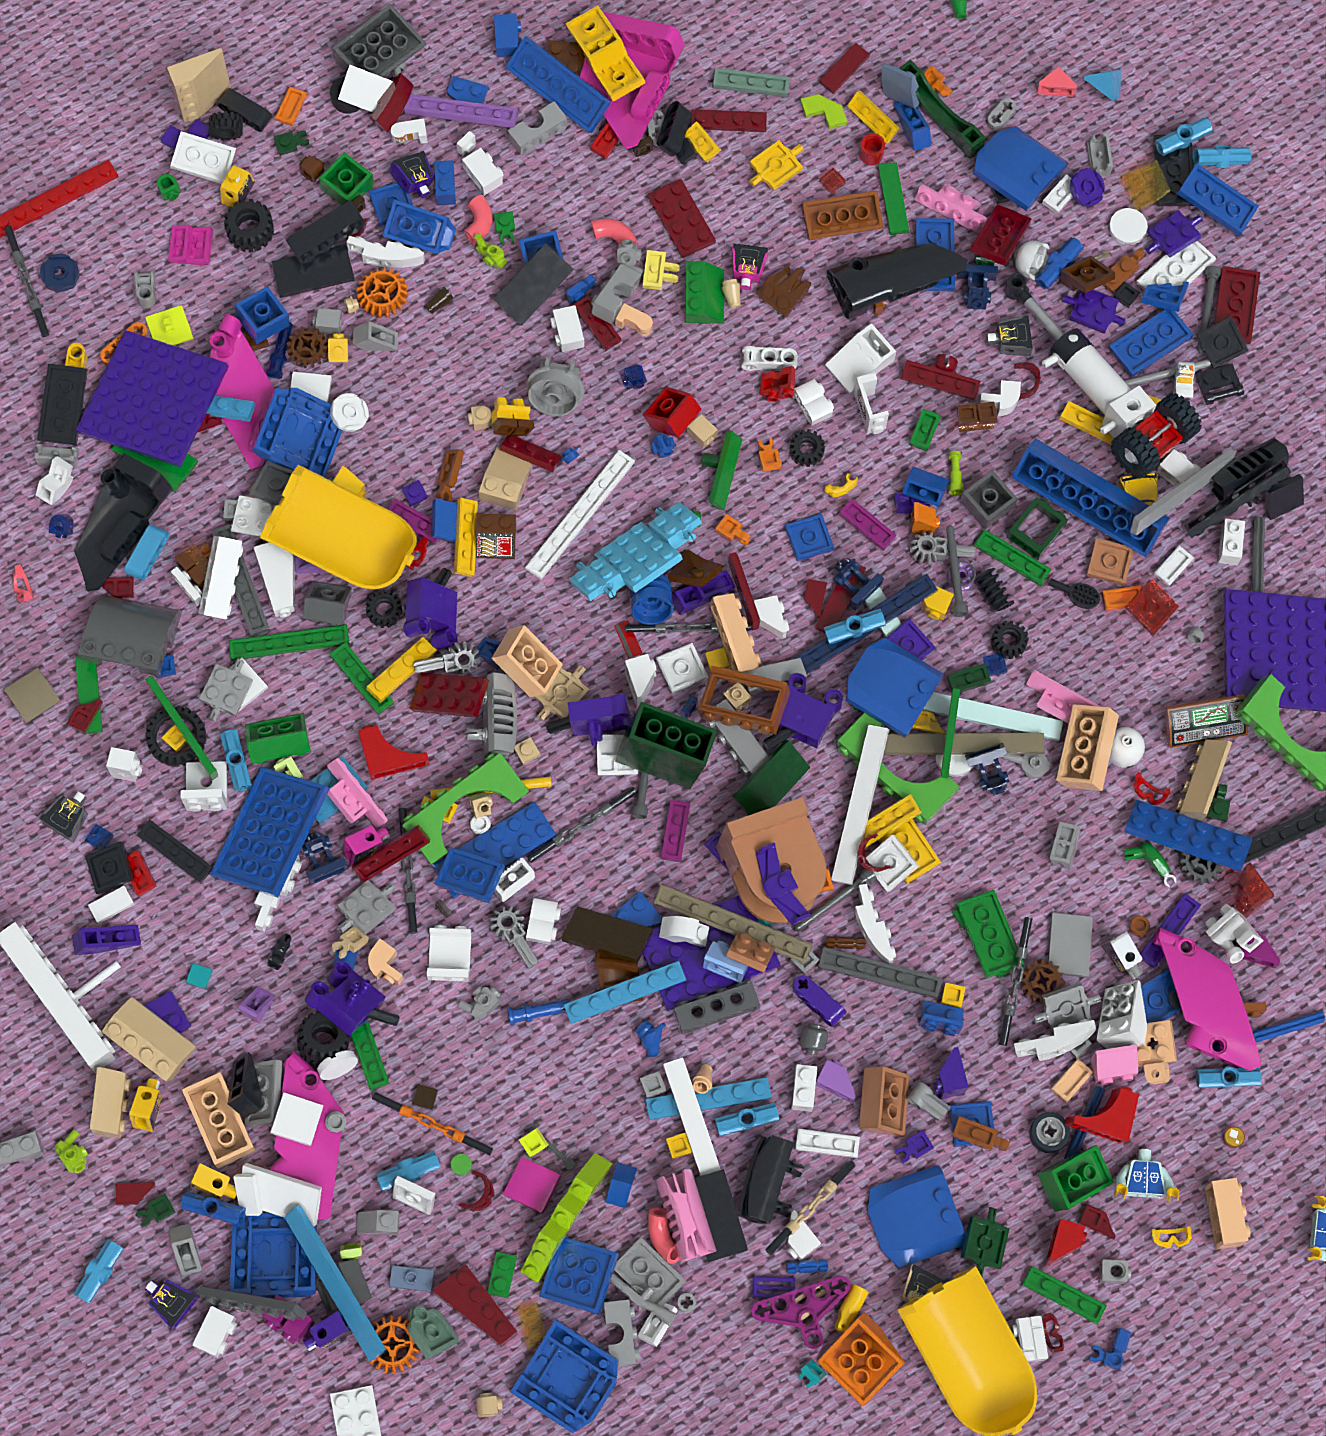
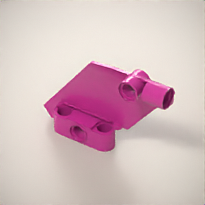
(242, 381)
(1209, 1002)
(319, 1161)

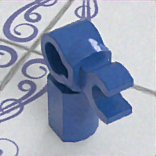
(1114, 1359)

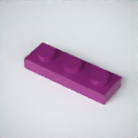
(419, 522)
(867, 524)
(675, 831)

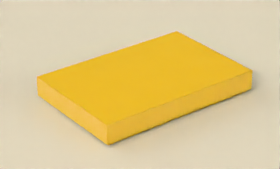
(917, 846)

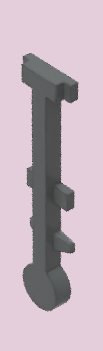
(568, 1163)

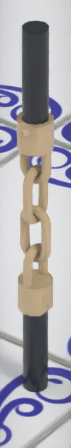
(793, 1225)

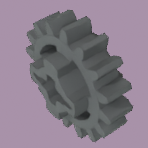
(1204, 870)

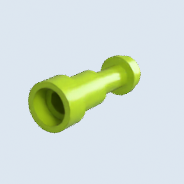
(956, 486)

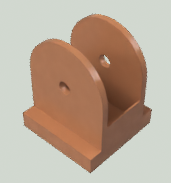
(795, 848)

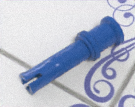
(529, 1012)

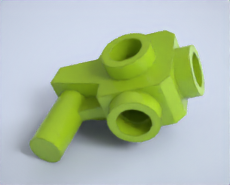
(492, 254)
(72, 1155)

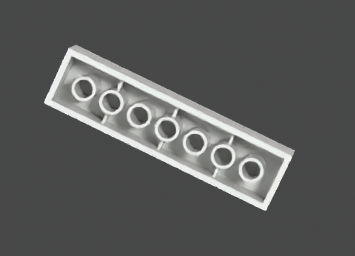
(59, 1002)

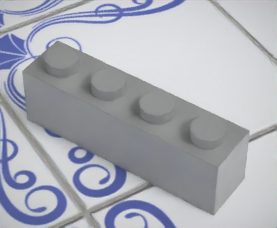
(740, 742)

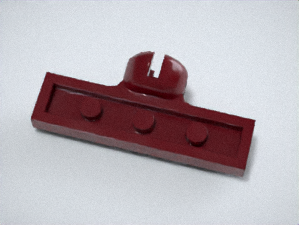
(941, 377)

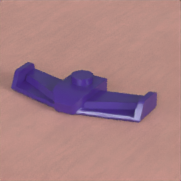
(780, 885)

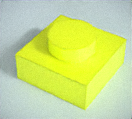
(533, 1142)

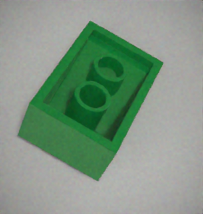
(1075, 1178)

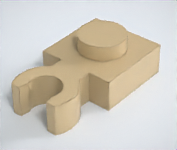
(350, 940)

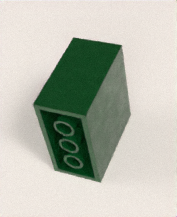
(666, 745)

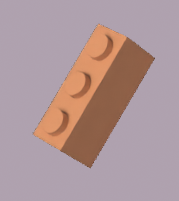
(884, 1101)

